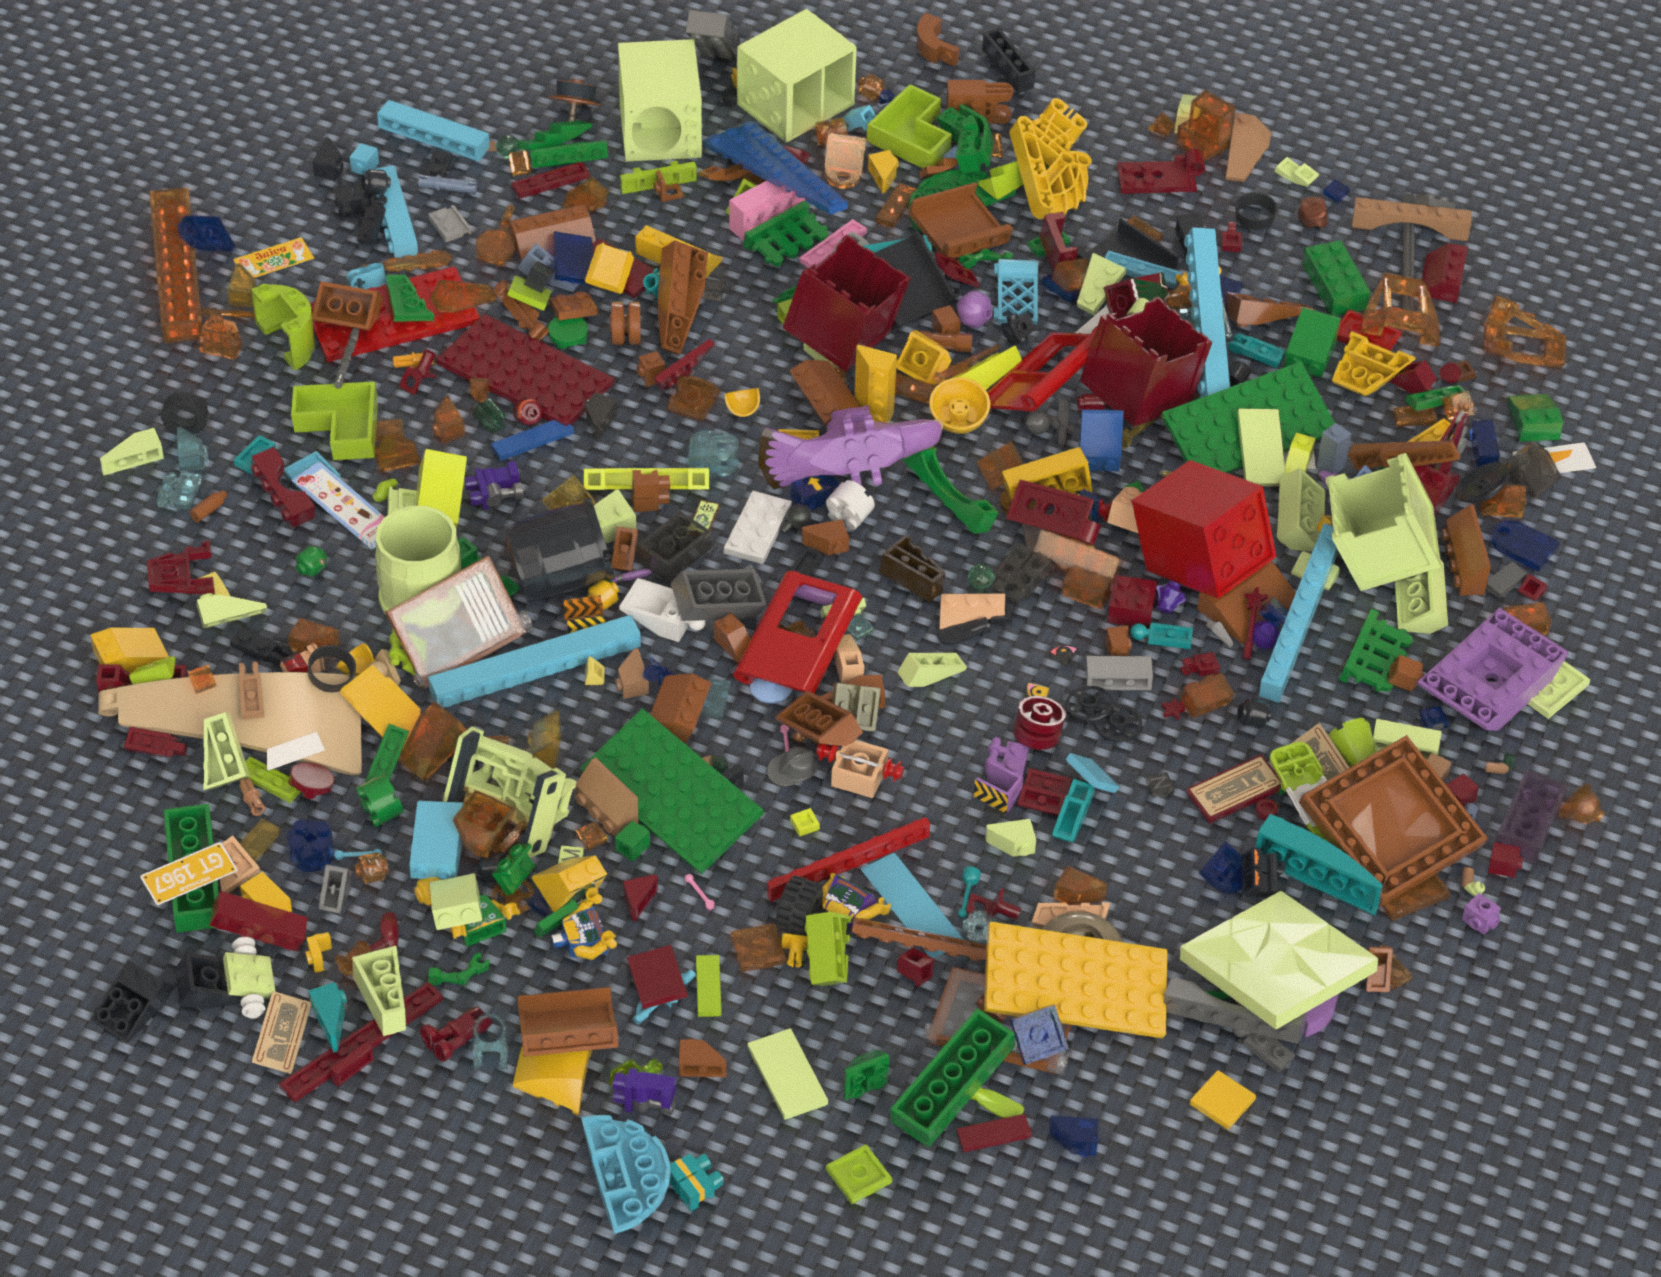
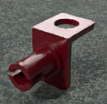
(418, 372)
(995, 906)

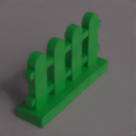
(782, 224)
(1372, 660)

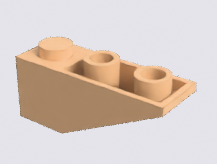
(848, 660)

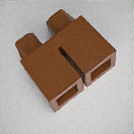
(648, 491)

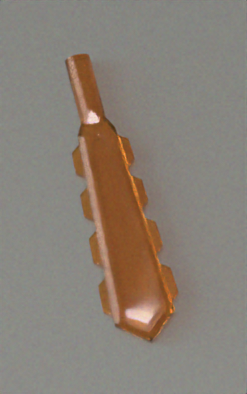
(420, 260)

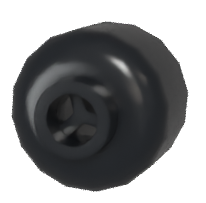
(375, 181)
(1253, 713)
(488, 865)

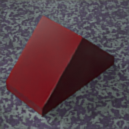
(639, 893)

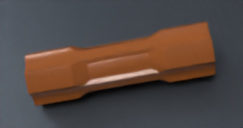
(958, 342)

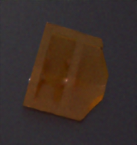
(396, 453)

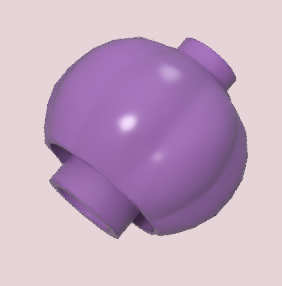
(974, 309)

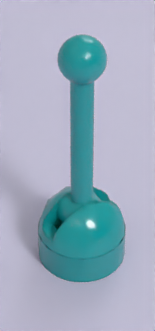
(970, 877)

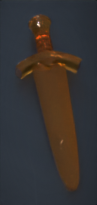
(962, 367)

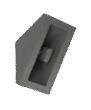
(335, 889)

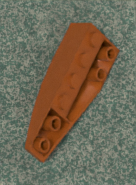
(679, 292)

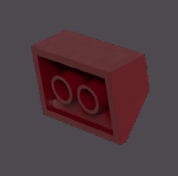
(1444, 271)

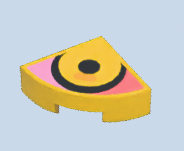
(1036, 690)

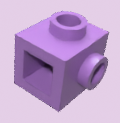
(1481, 914)

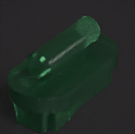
(489, 416)

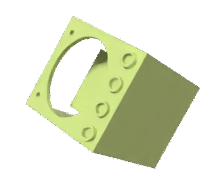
(660, 100)

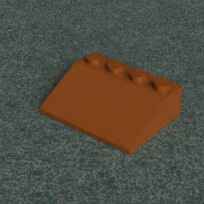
(1232, 608)

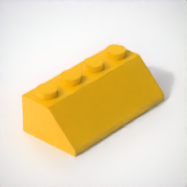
(875, 382)

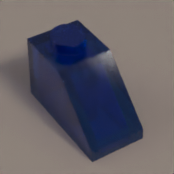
(1076, 1134)

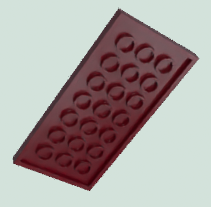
(524, 369)

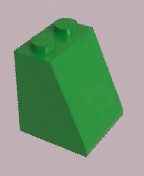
(1313, 341)

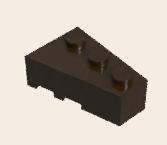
(912, 569)

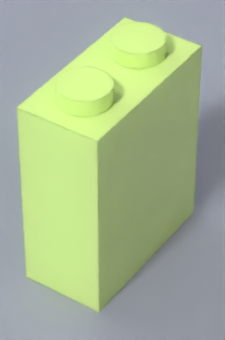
(455, 901)

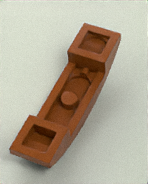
(720, 174)

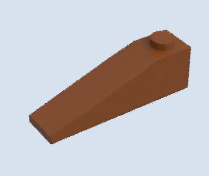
(1249, 310)

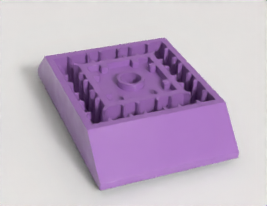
(1499, 650)

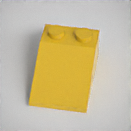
(128, 647)

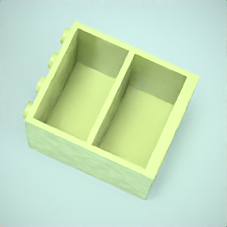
(796, 75)

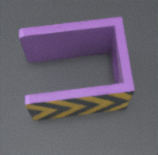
(995, 796)

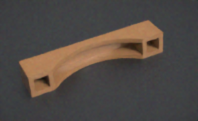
(1450, 222)

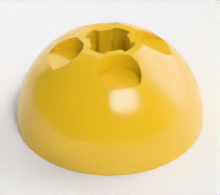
(960, 405)

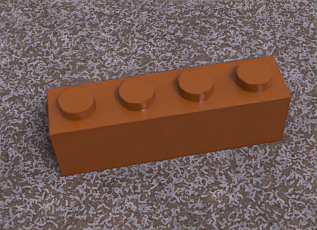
(540, 228)
(822, 388)
(1466, 552)
(820, 720)

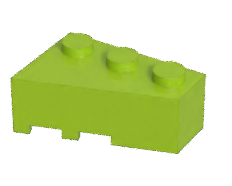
(827, 948)

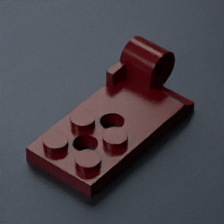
(1175, 175)
(1067, 519)

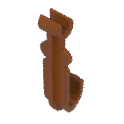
(521, 311)

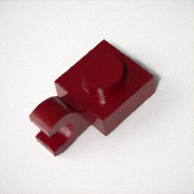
(1231, 239)
(1203, 664)

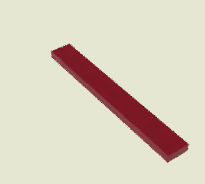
(319, 1070)

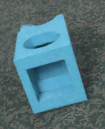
(859, 118)

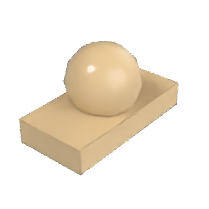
(383, 664)

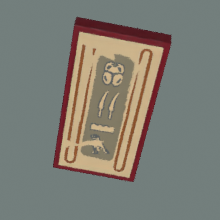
(1234, 788)

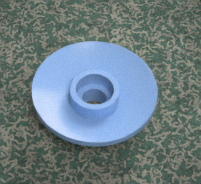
(769, 692)

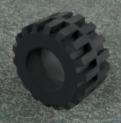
(797, 901)

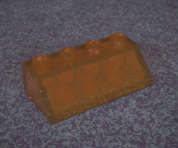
(1069, 553)

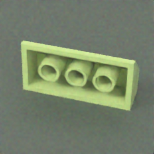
(1299, 510)
(1422, 602)

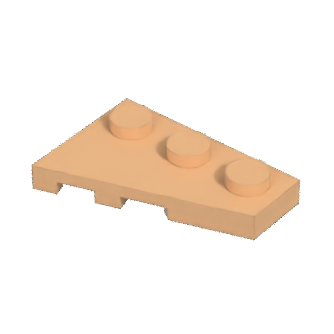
(969, 607)

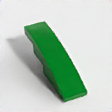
(558, 134)

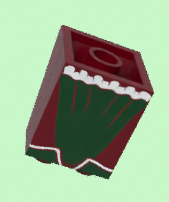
(1124, 294)

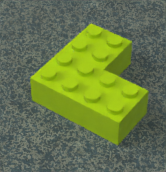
(908, 129)
(345, 412)

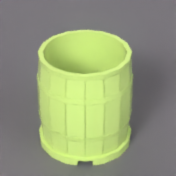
(414, 552)

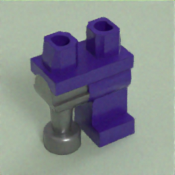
(494, 485)
(644, 1090)

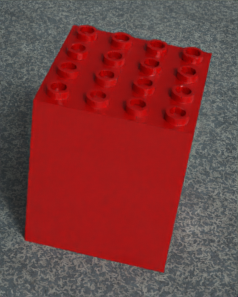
(1204, 528)

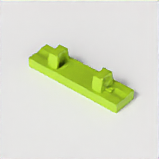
(672, 174)

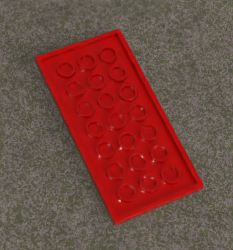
(388, 332)

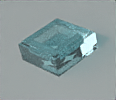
(859, 627)

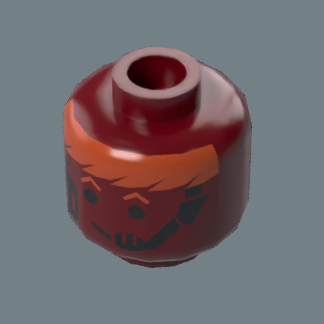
(527, 411)

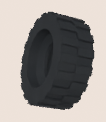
(186, 402)

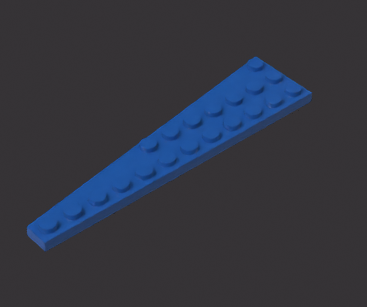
(775, 164)

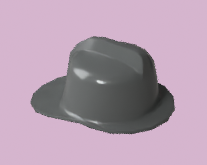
(792, 767)

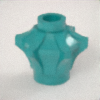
(651, 282)

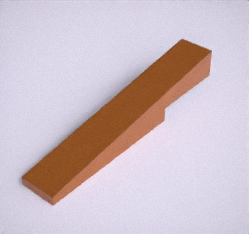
(1418, 453)

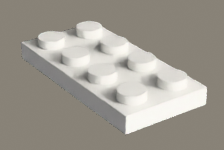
(757, 527)

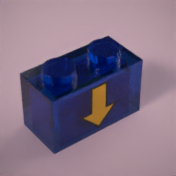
(813, 490)

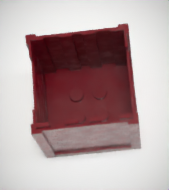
(846, 303)
(1145, 362)

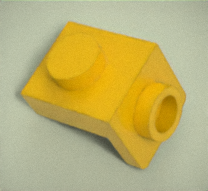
(316, 945)

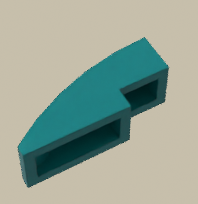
(1073, 811)

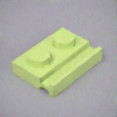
(400, 499)

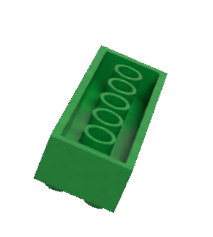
(187, 832)
(952, 1077)

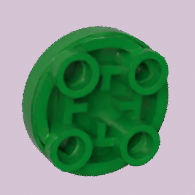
(568, 332)

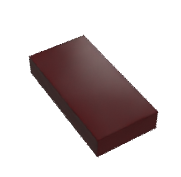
(352, 1064)

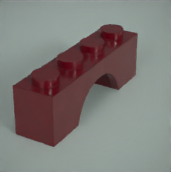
(294, 505)
(116, 676)

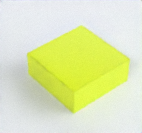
(804, 822)

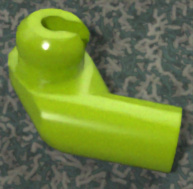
(382, 489)

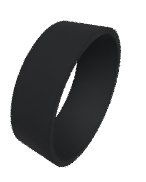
(1260, 199)
(331, 651)

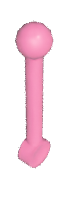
(785, 729)
(709, 904)

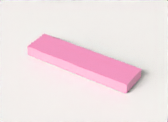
(827, 246)

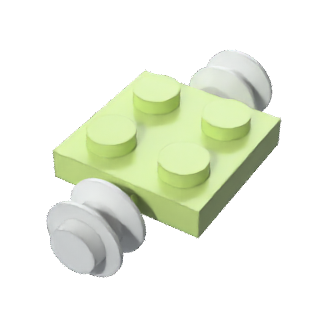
(248, 976)

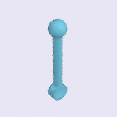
(339, 854)

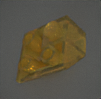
(567, 494)

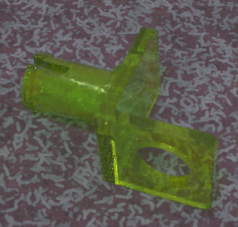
(650, 1067)

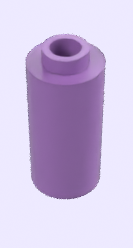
(815, 595)

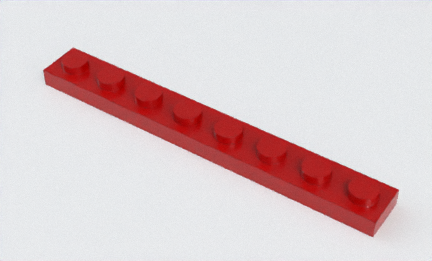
(854, 856)

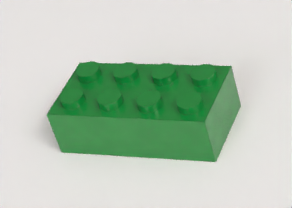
(1336, 278)

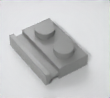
(449, 223)

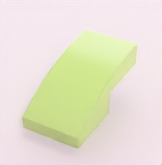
(1300, 175)

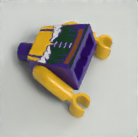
(851, 900)

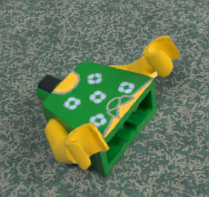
(492, 922)

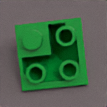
(866, 1073)

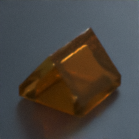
(479, 389)

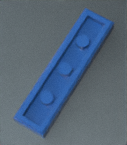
(530, 439)

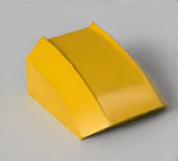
(923, 358)

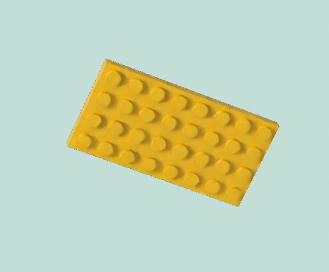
(1085, 978)

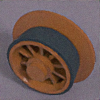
(576, 94)

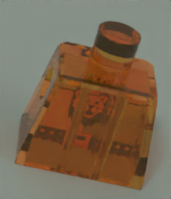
(220, 337)

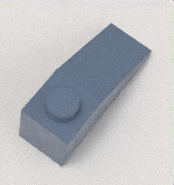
(539, 254)

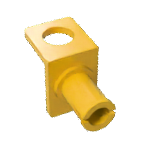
(797, 945)

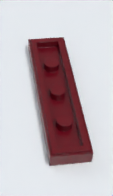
(550, 180)

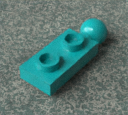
(1164, 635)

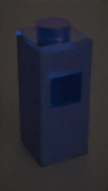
(1484, 442)

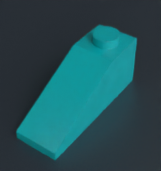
(329, 1010)

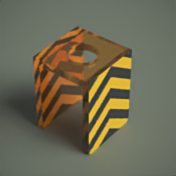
(583, 613)

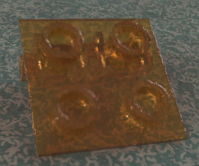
(998, 461)

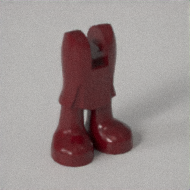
(459, 1029)

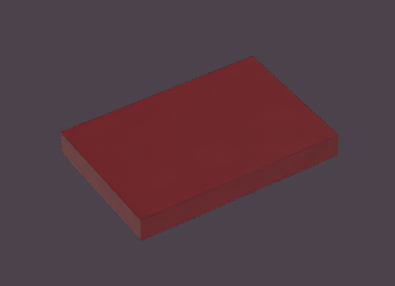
(657, 977)

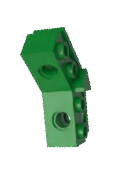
(966, 131)

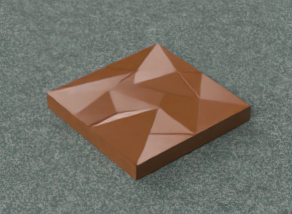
(1394, 818)

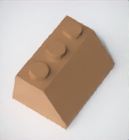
(606, 798)

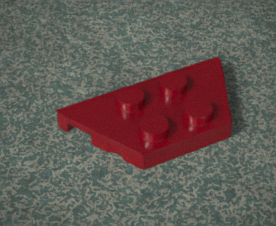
(682, 367)

